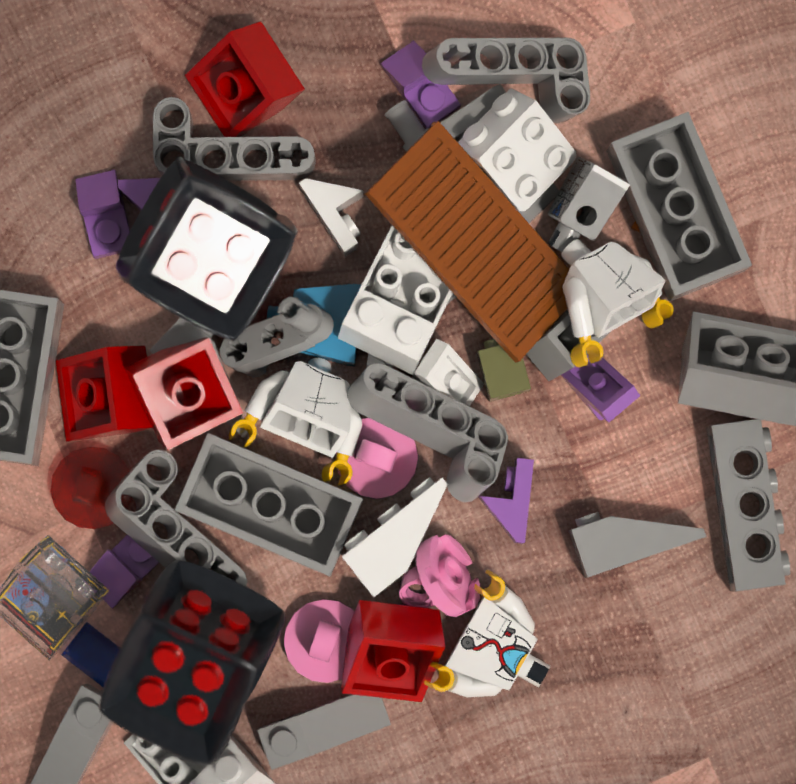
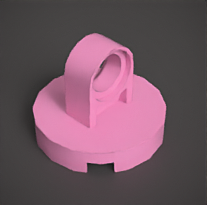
(381, 461)
(444, 576)
(318, 639)

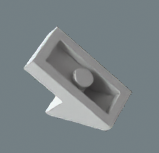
(327, 202)
(448, 373)

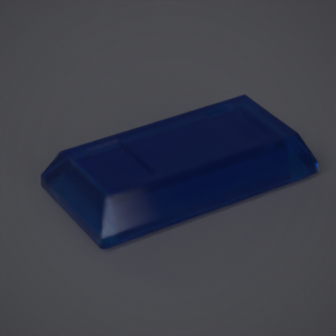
(92, 653)

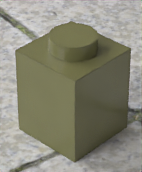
(500, 373)

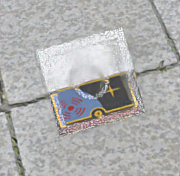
(49, 597)

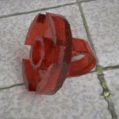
(84, 484)

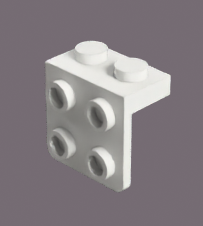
(518, 148)

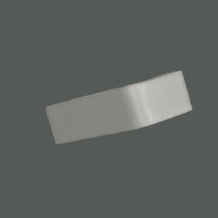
(507, 69)
(235, 149)
(436, 423)
(152, 509)

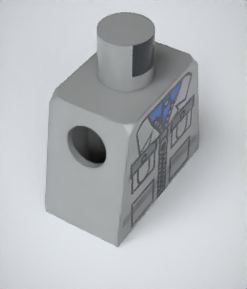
(588, 188)

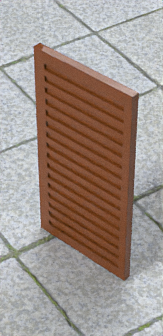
(473, 240)

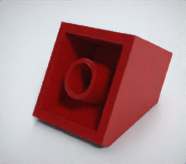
(244, 80)
(183, 391)
(99, 394)
(391, 650)

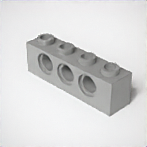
(724, 444)

